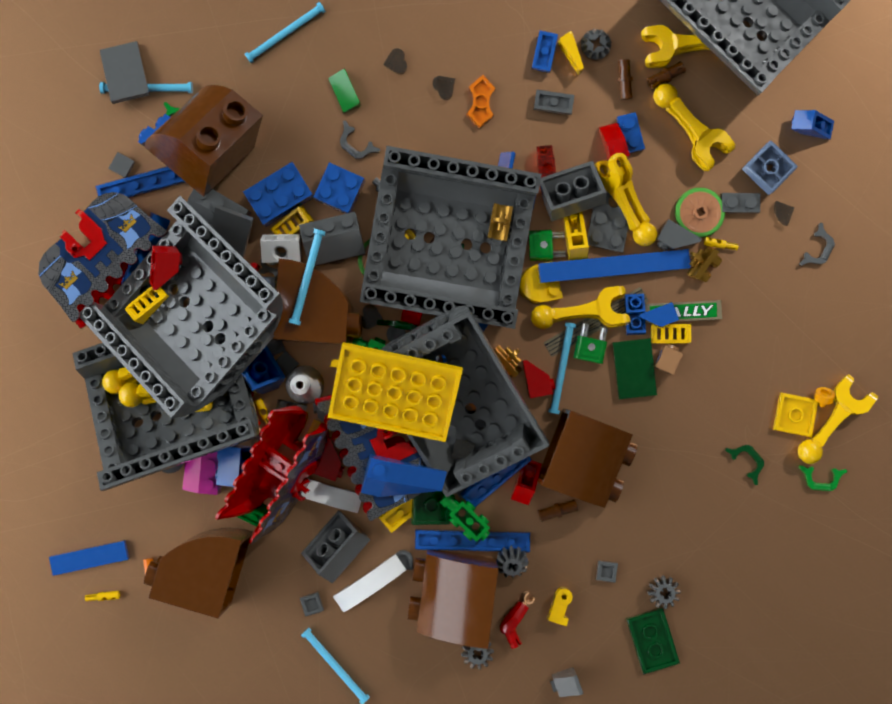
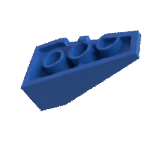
(263, 373)
(396, 477)

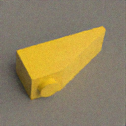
(576, 237)

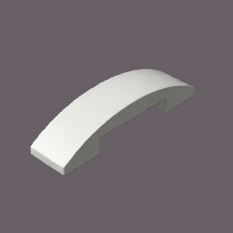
(332, 496)
(370, 583)

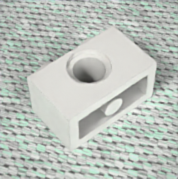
(289, 242)

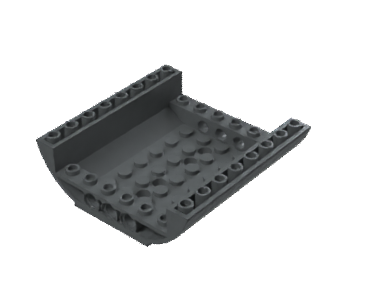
(782, 23)
(454, 204)
(172, 349)
(161, 444)

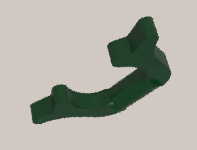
(397, 324)
(756, 457)

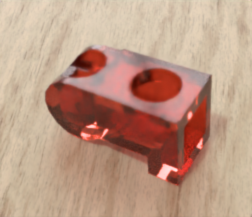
(545, 160)

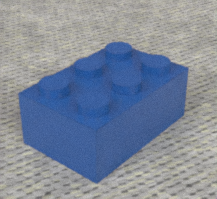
(278, 194)

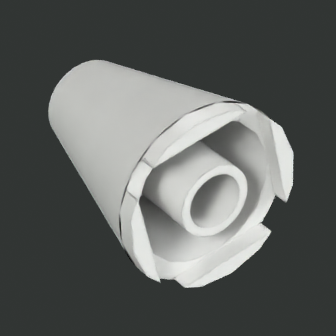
(312, 383)

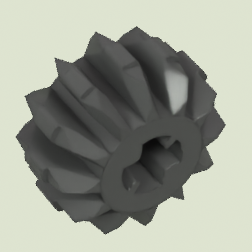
(512, 561)
(670, 596)
(475, 659)

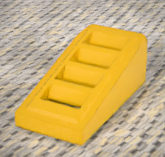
(569, 48)
(288, 218)
(138, 303)
(687, 334)

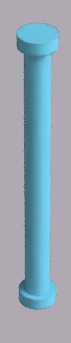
(285, 32)
(157, 87)
(307, 277)
(562, 368)
(335, 666)

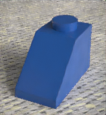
(812, 124)

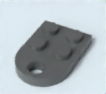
(607, 227)

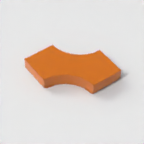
(480, 111)

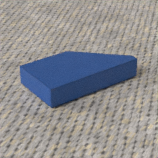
(661, 316)

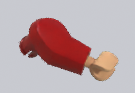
(513, 618)

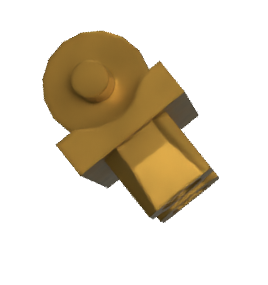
(500, 222)
(701, 261)
(509, 360)

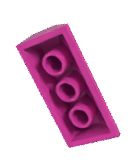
(200, 475)

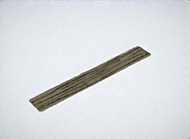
(555, 344)

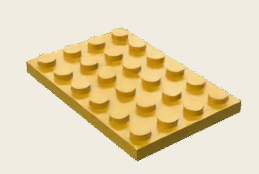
(394, 392)

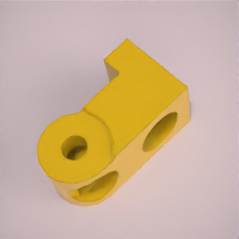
(558, 607)

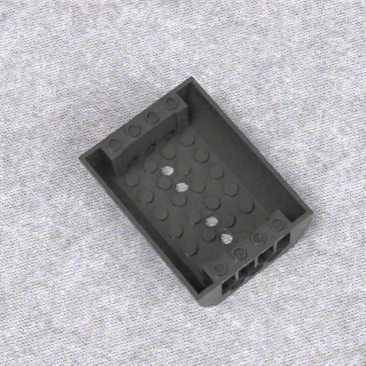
(510, 427)

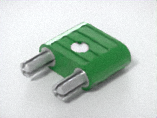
(542, 245)
(589, 348)

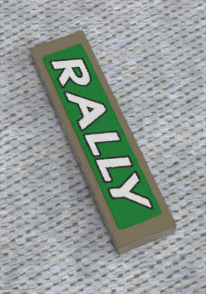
(693, 310)

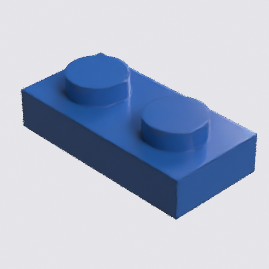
(544, 51)
(631, 131)

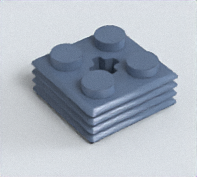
(781, 163)

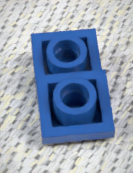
(146, 133)
(633, 307)

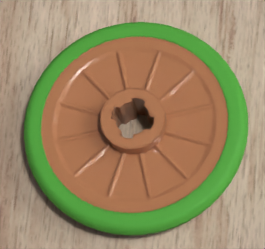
(711, 207)

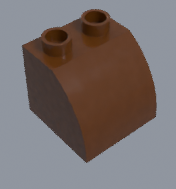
(207, 137)
(326, 310)
(586, 459)
(200, 571)
(455, 597)

